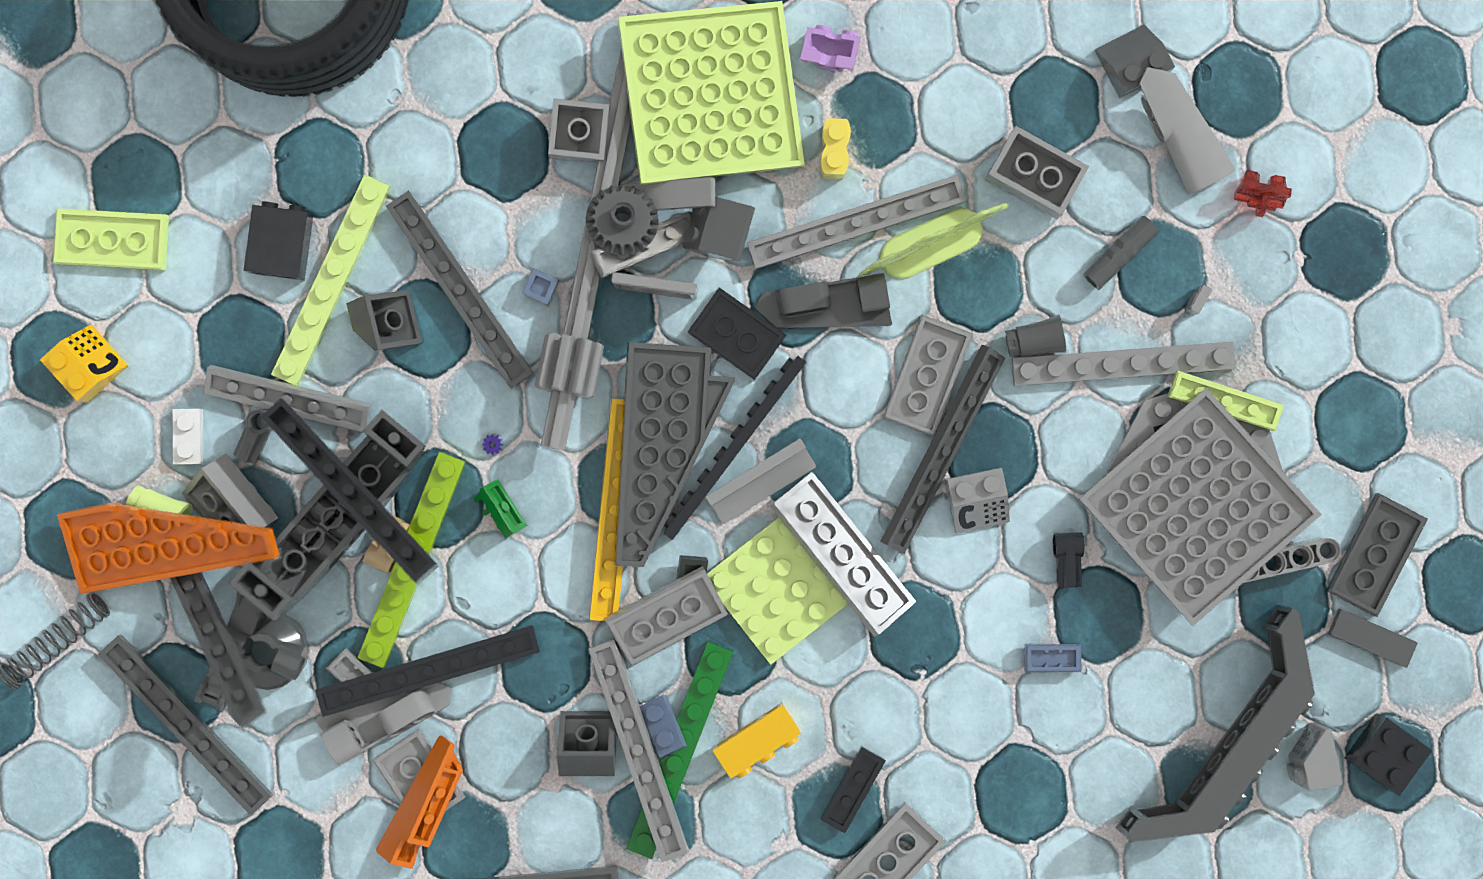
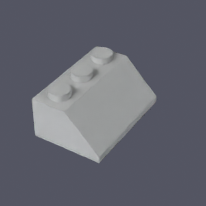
(226, 495)

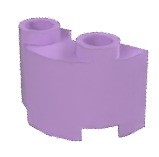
(830, 50)

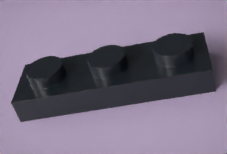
(853, 789)

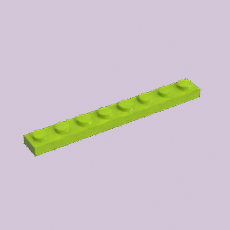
(400, 586)

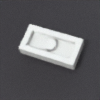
(188, 436)

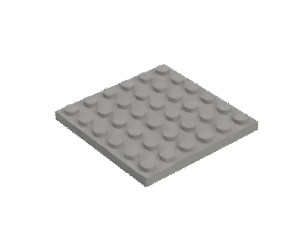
(1199, 506)

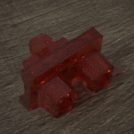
(1262, 195)

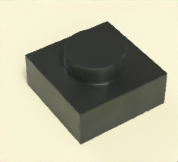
(690, 563)

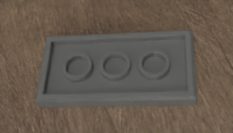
(1376, 554)

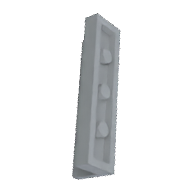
(761, 481)

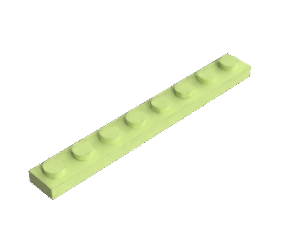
(331, 280)

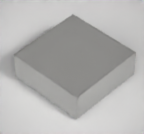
(1198, 299)

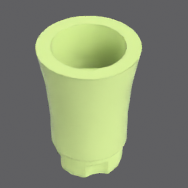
(153, 500)

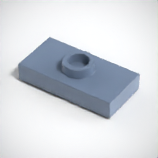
(1052, 657)

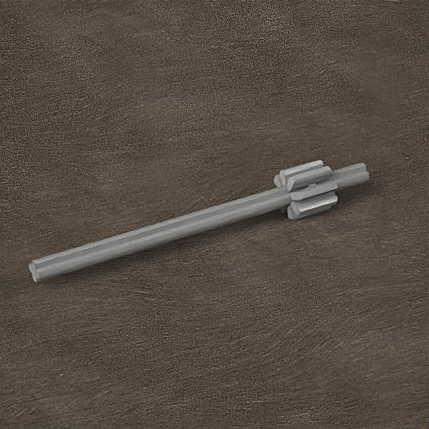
(570, 360)

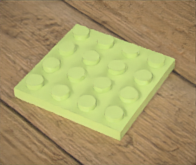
(775, 590)

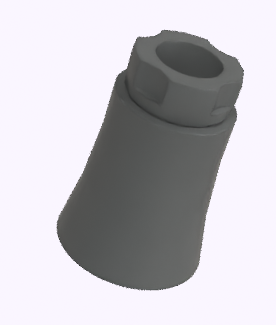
(1037, 338)

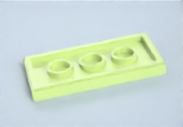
(111, 239)

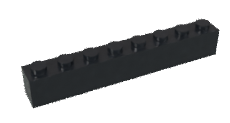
(349, 491)

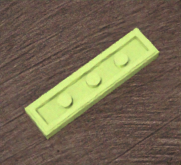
(1238, 403)

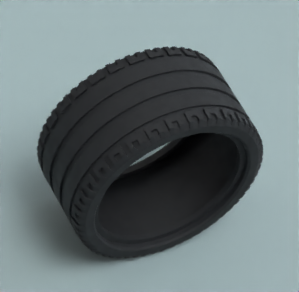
(297, 68)

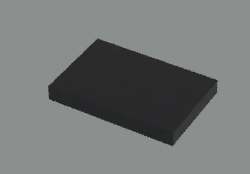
(736, 333)

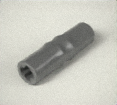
(1121, 252)

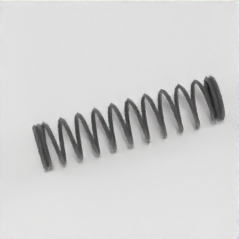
(93, 600)

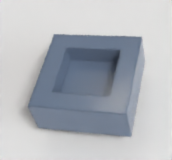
(540, 286)

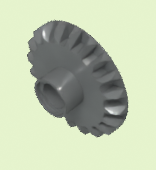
(619, 236)

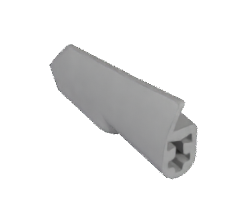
(1183, 130)
(362, 727)

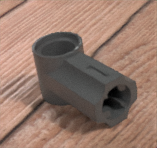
(252, 439)

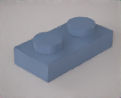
(663, 726)

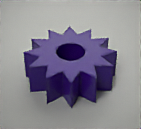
(487, 444)

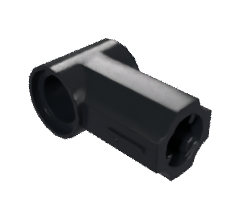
(1068, 550)

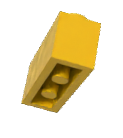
(757, 741)

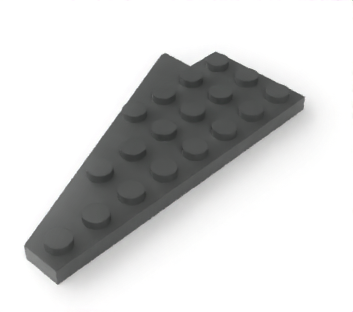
(664, 427)

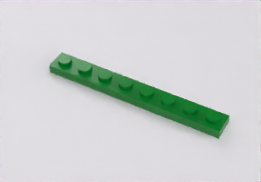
(691, 722)

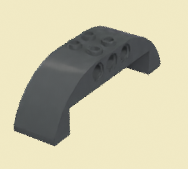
(324, 526)

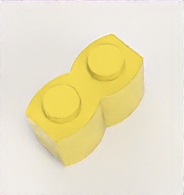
(834, 142)

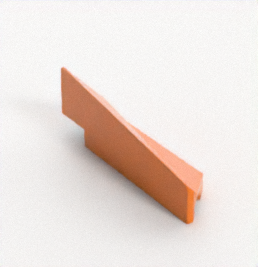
(422, 806)

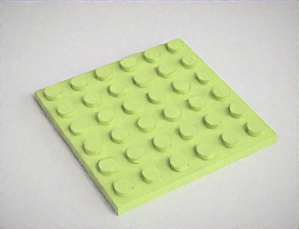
(710, 92)

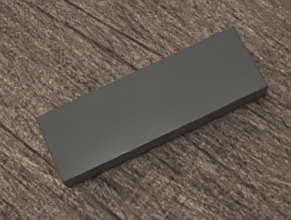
(1372, 638)

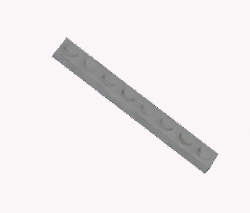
(856, 222)
(1123, 363)
(639, 750)

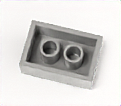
(1036, 172)

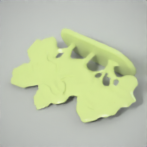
(932, 242)

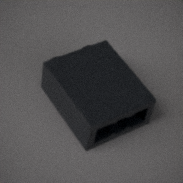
(278, 241)

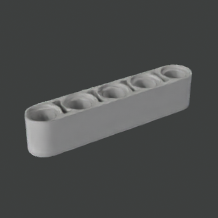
(1311, 557)

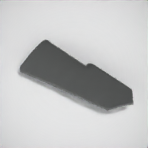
(829, 304)

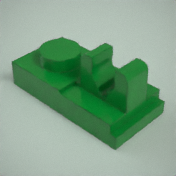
(501, 508)

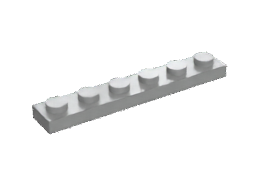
(304, 401)

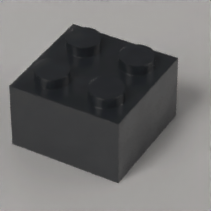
(1388, 754)

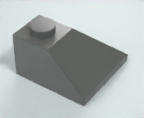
(385, 320)

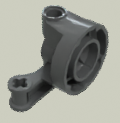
(252, 625)

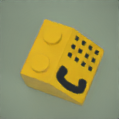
(84, 363)

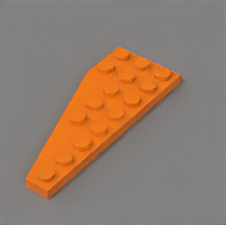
(135, 545)

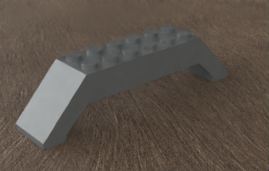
(1243, 748)

